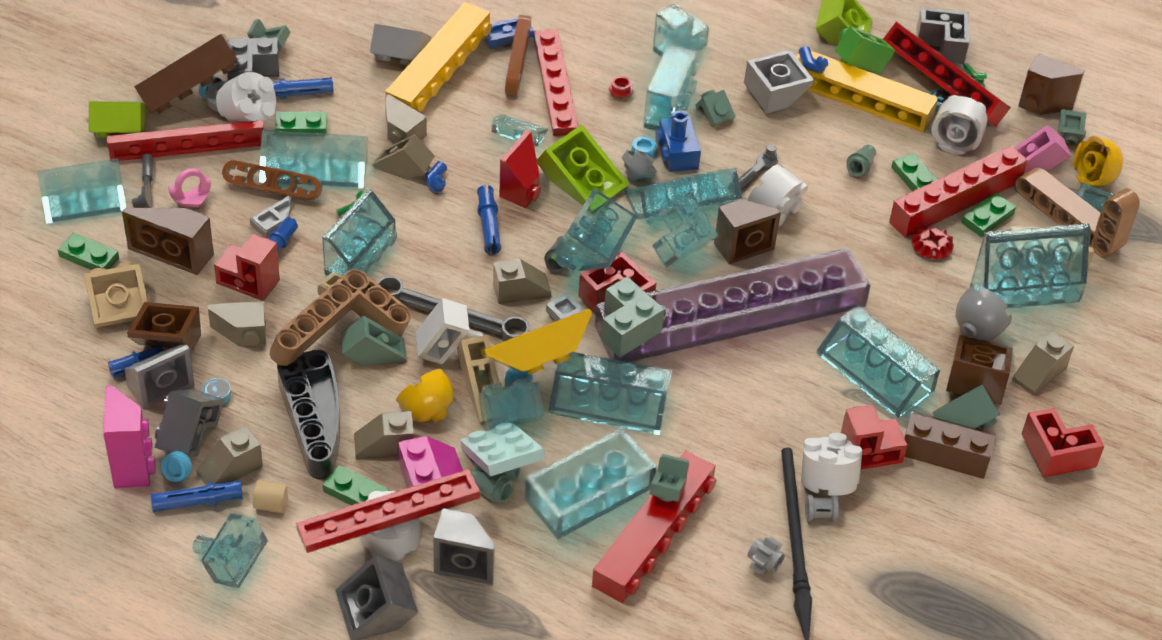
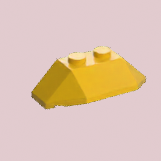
(541, 345)

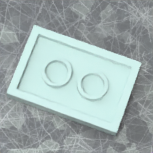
(502, 449)

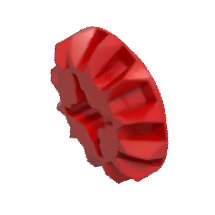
(927, 248)

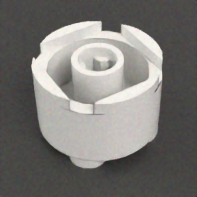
(247, 98)
(959, 125)
(780, 190)
(831, 464)
(395, 540)

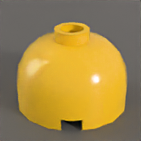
(1098, 161)
(428, 398)

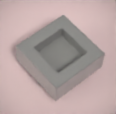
(563, 307)

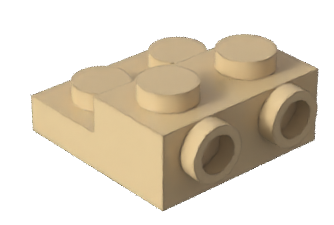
(115, 294)

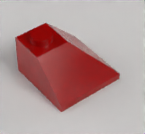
(520, 172)

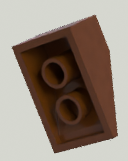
(170, 236)
(977, 364)

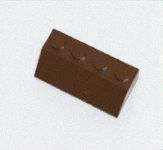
(186, 73)

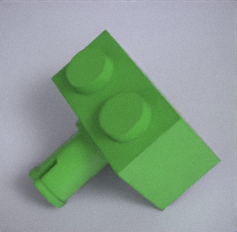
(863, 50)

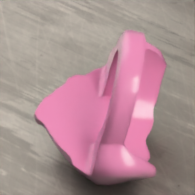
(194, 197)

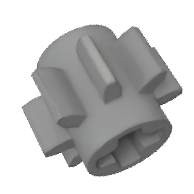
(766, 555)

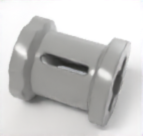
(821, 508)

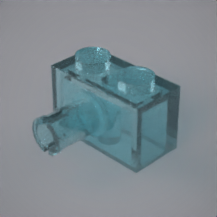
(511, 403)
(232, 551)

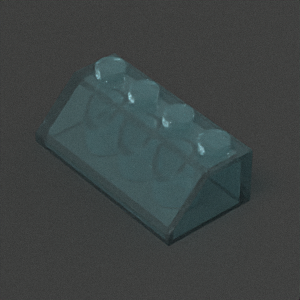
(328, 157)
(708, 188)
(594, 234)
(879, 361)
(611, 392)

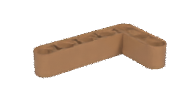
(1107, 229)
(350, 292)

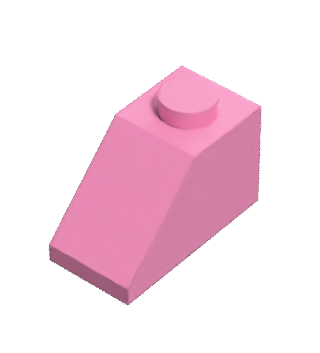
(1044, 149)

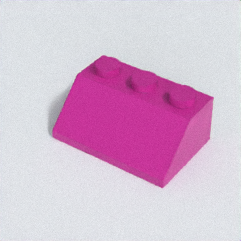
(126, 441)

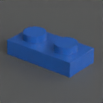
(503, 33)

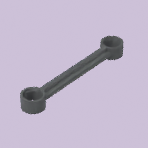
(475, 318)

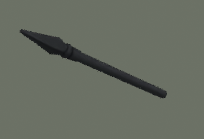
(801, 585)

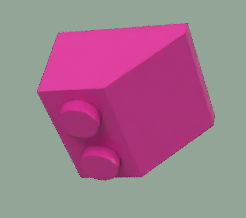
(426, 460)

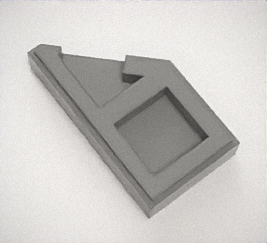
(272, 217)

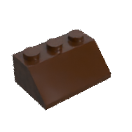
(949, 444)

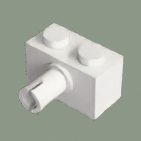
(443, 331)

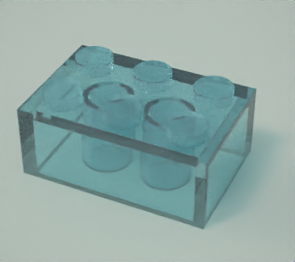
(671, 85)

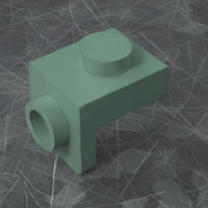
(258, 30)
(716, 107)
(1072, 126)
(670, 478)

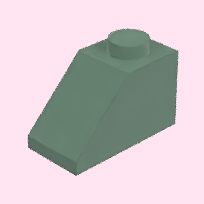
(372, 343)
(970, 409)

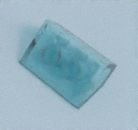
(81, 190)
(359, 236)

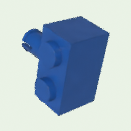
(678, 142)

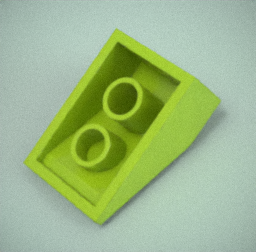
(581, 165)

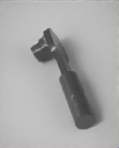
(764, 161)
(145, 199)

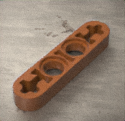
(518, 55)
(272, 178)

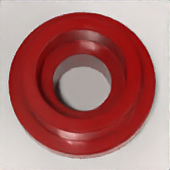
(621, 87)

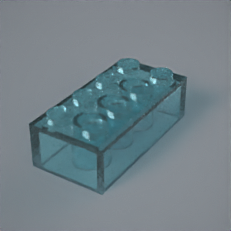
(589, 483)

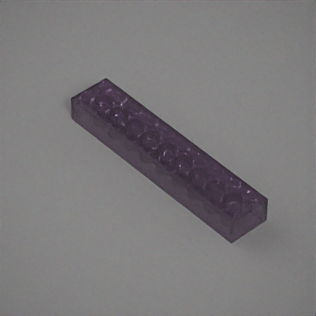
(751, 302)

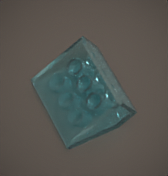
(1034, 265)

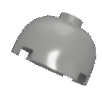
(981, 314)

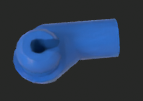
(817, 65)
(434, 175)

